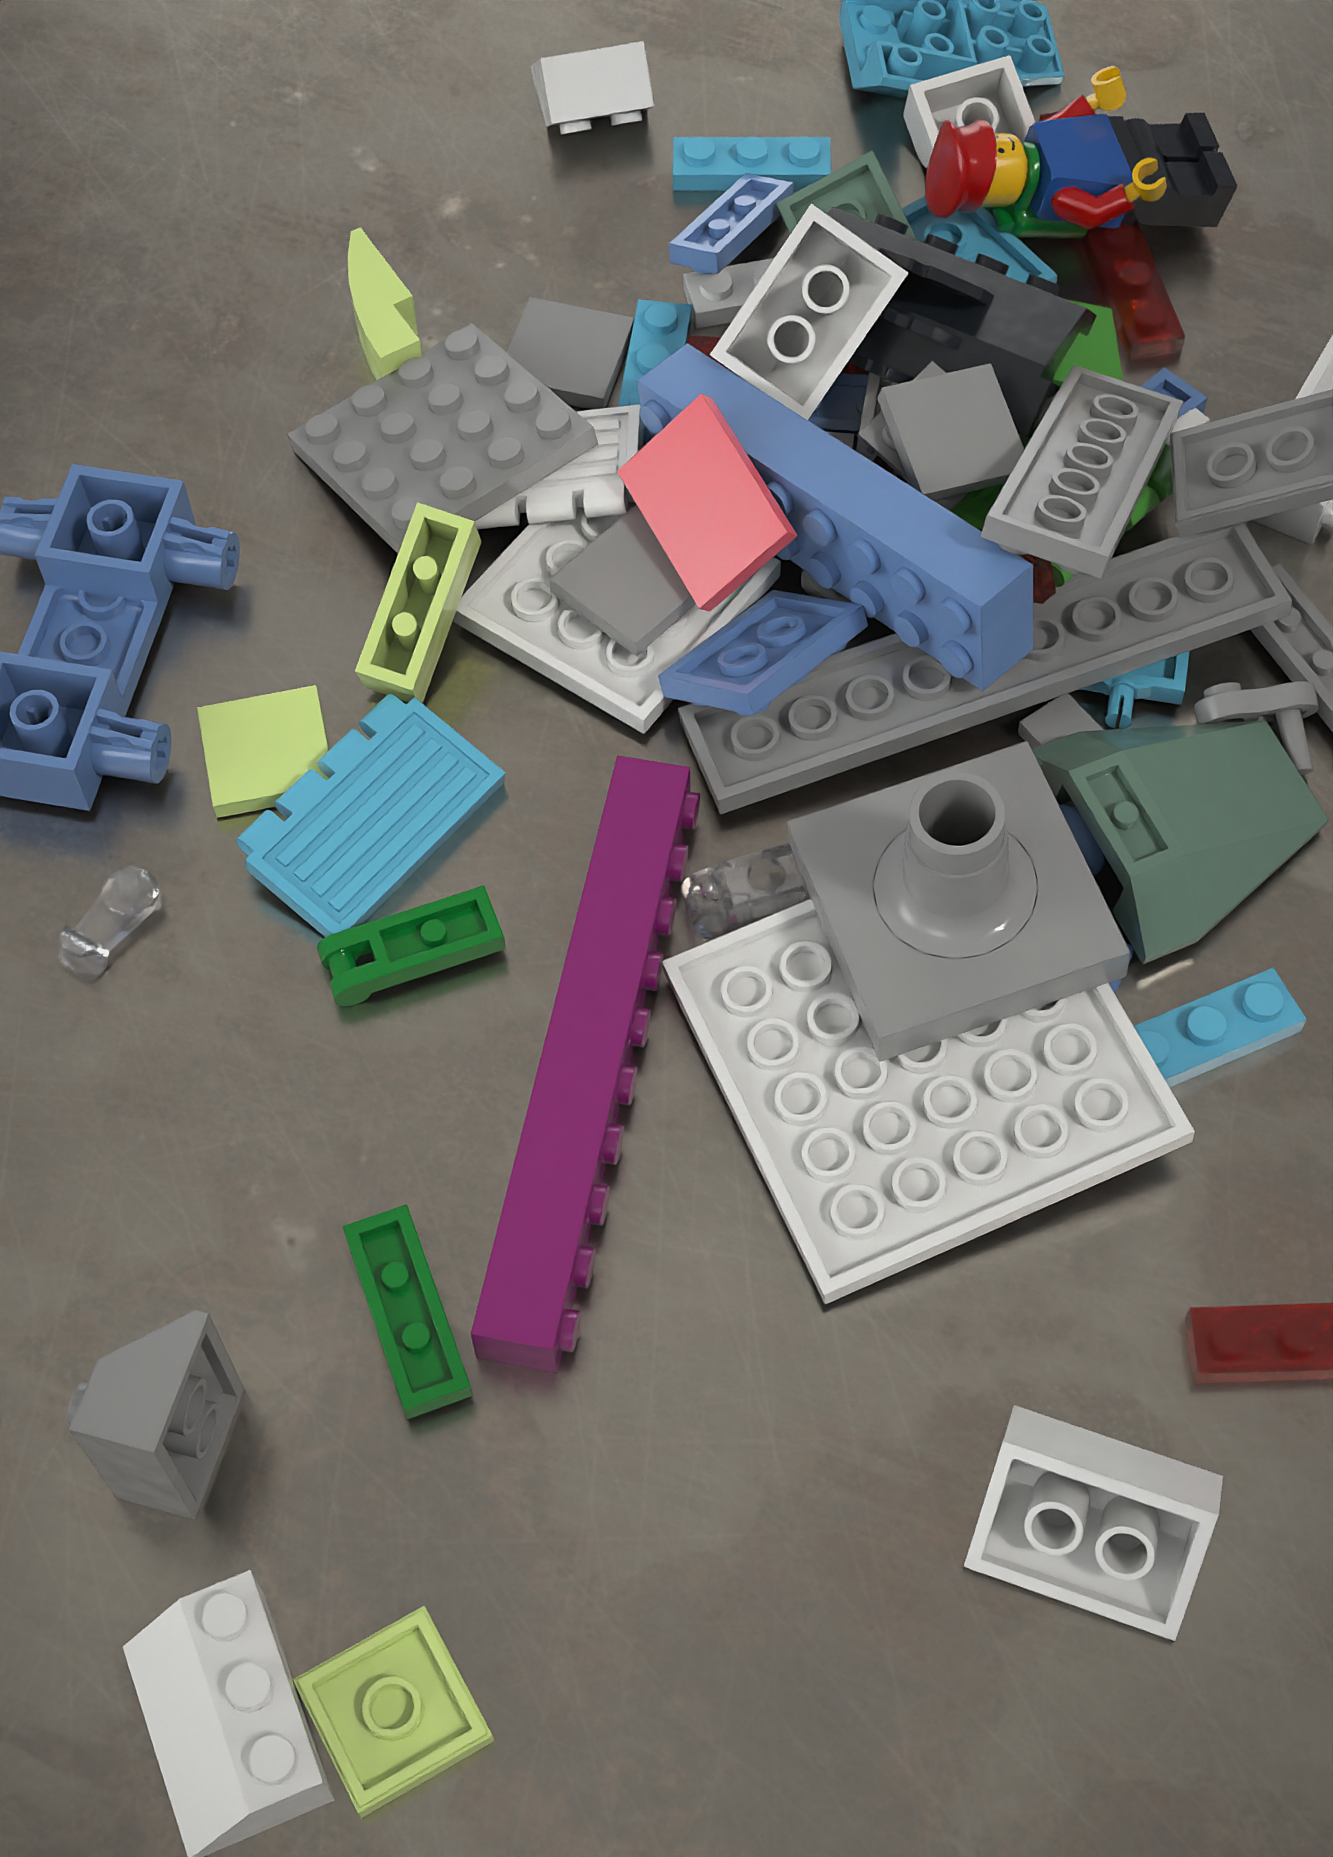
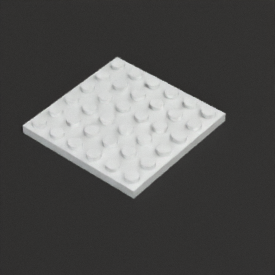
(927, 1145)

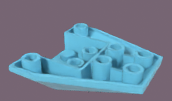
(917, 40)

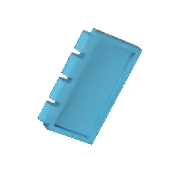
(373, 819)

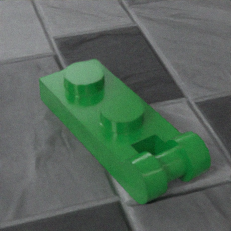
(411, 944)

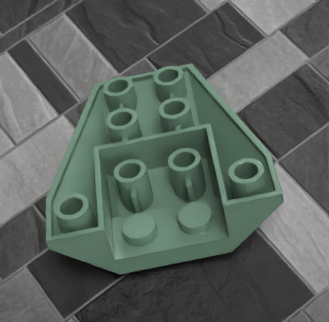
(1184, 819)

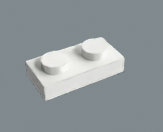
(720, 296)

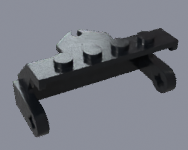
(966, 319)

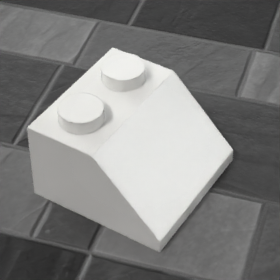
(593, 86)
(967, 95)

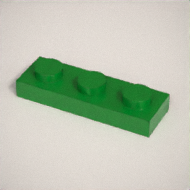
(407, 1311)

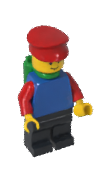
(1082, 170)

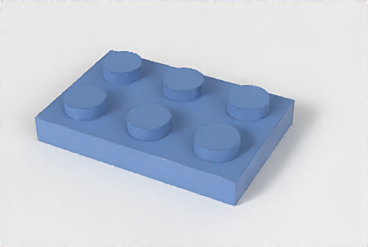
(763, 652)

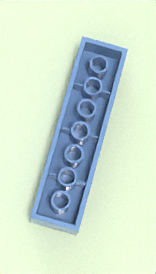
(865, 527)

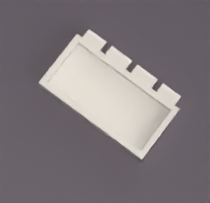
(584, 482)

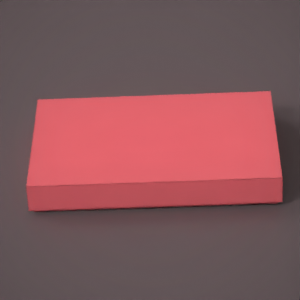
(706, 503)

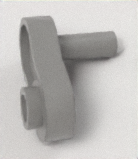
(1277, 704)

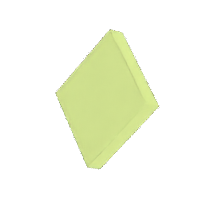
(260, 747)
(393, 1711)

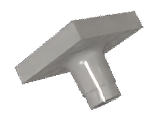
(956, 900)

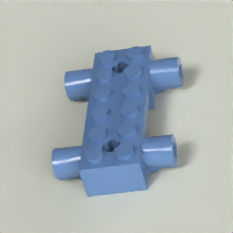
(108, 573)

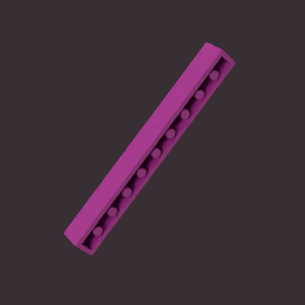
(585, 1070)

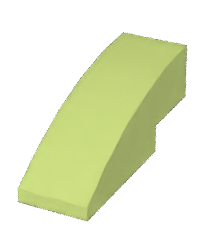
(381, 308)

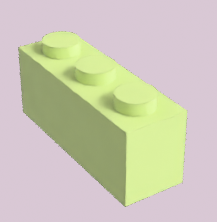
(419, 603)

